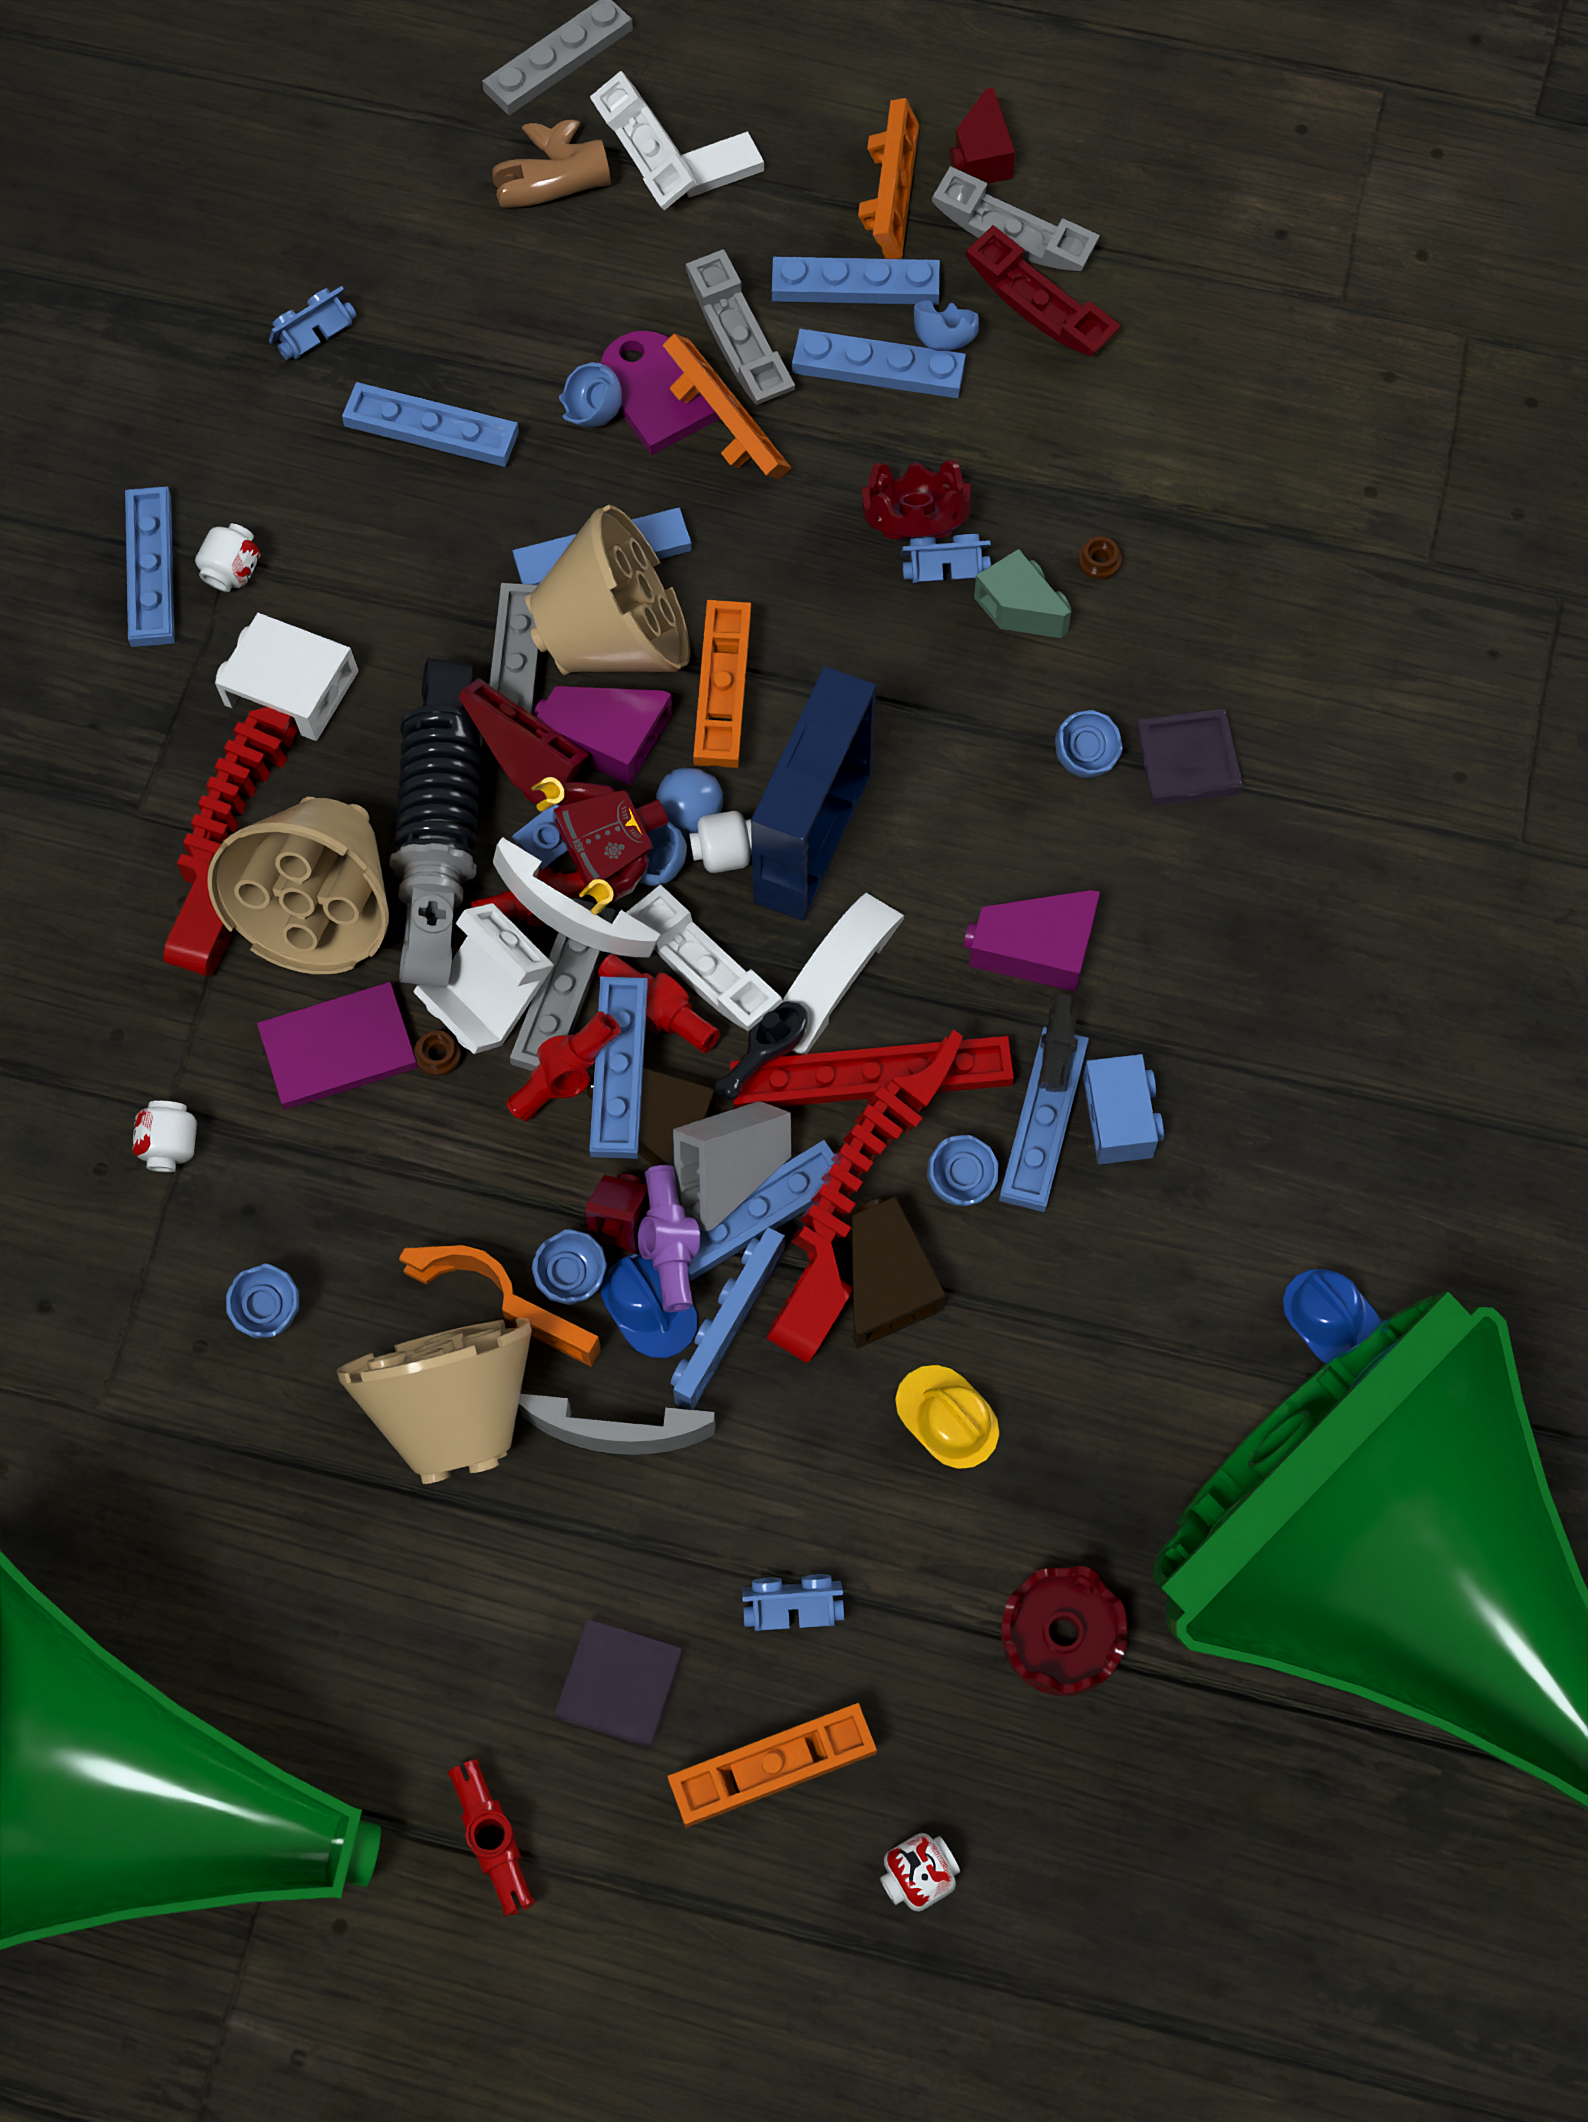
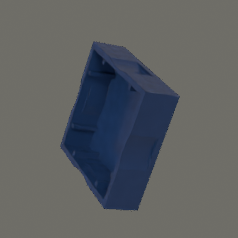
(813, 793)

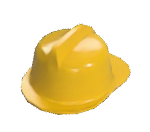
(947, 1416)

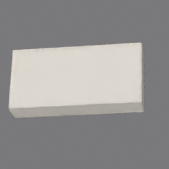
(723, 163)

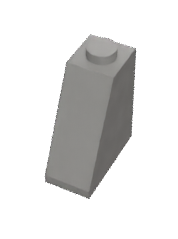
(728, 1158)

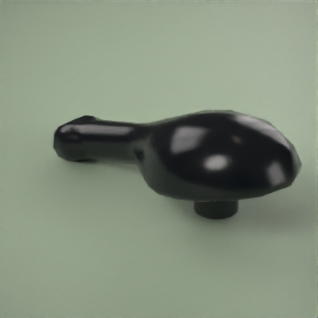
(767, 1040)

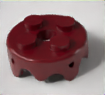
(918, 502)
(1073, 1597)

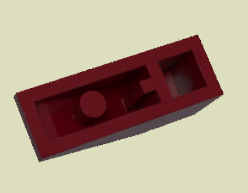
(520, 741)

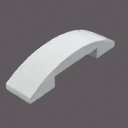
(644, 139)
(622, 937)
(839, 962)
(702, 963)

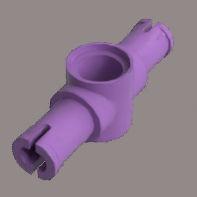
(668, 1238)

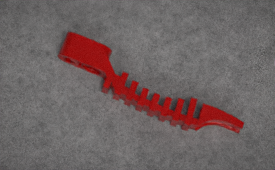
(198, 933)
(820, 1291)

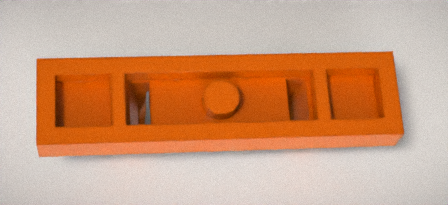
(897, 154)
(702, 379)
(722, 683)
(772, 1765)

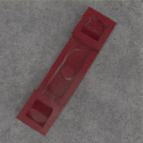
(1037, 298)

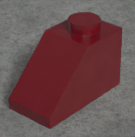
(983, 142)
(617, 1211)

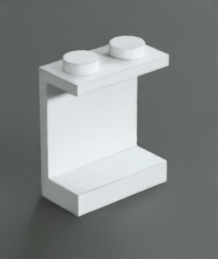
(288, 673)
(488, 980)

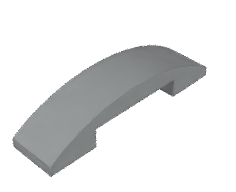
(1045, 244)
(736, 329)
(679, 1431)

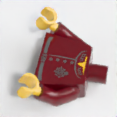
(603, 835)

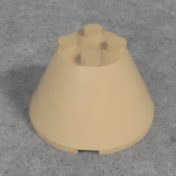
(607, 605)
(304, 887)
(445, 1396)

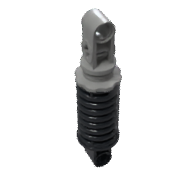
(435, 819)

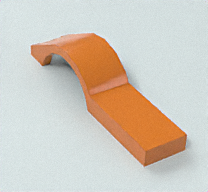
(430, 1262)

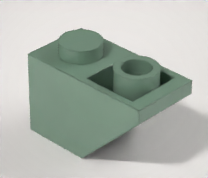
(1021, 599)

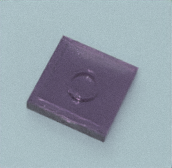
(1189, 756)
(618, 1683)

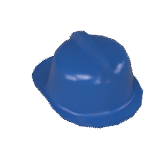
(635, 1303)
(1328, 1312)

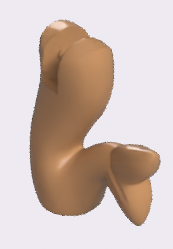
(568, 172)

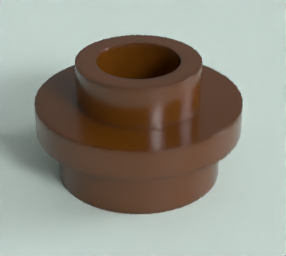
(1100, 548)
(437, 1041)

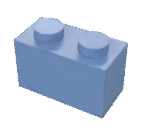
(1121, 1109)

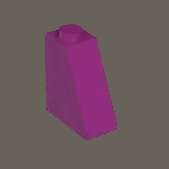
(609, 724)
(1035, 938)

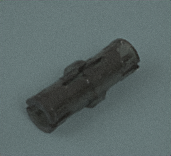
(1058, 1043)

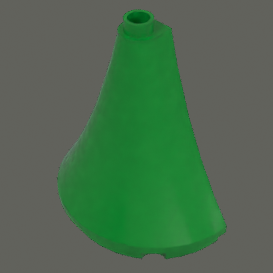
(1400, 1546)
(135, 1803)

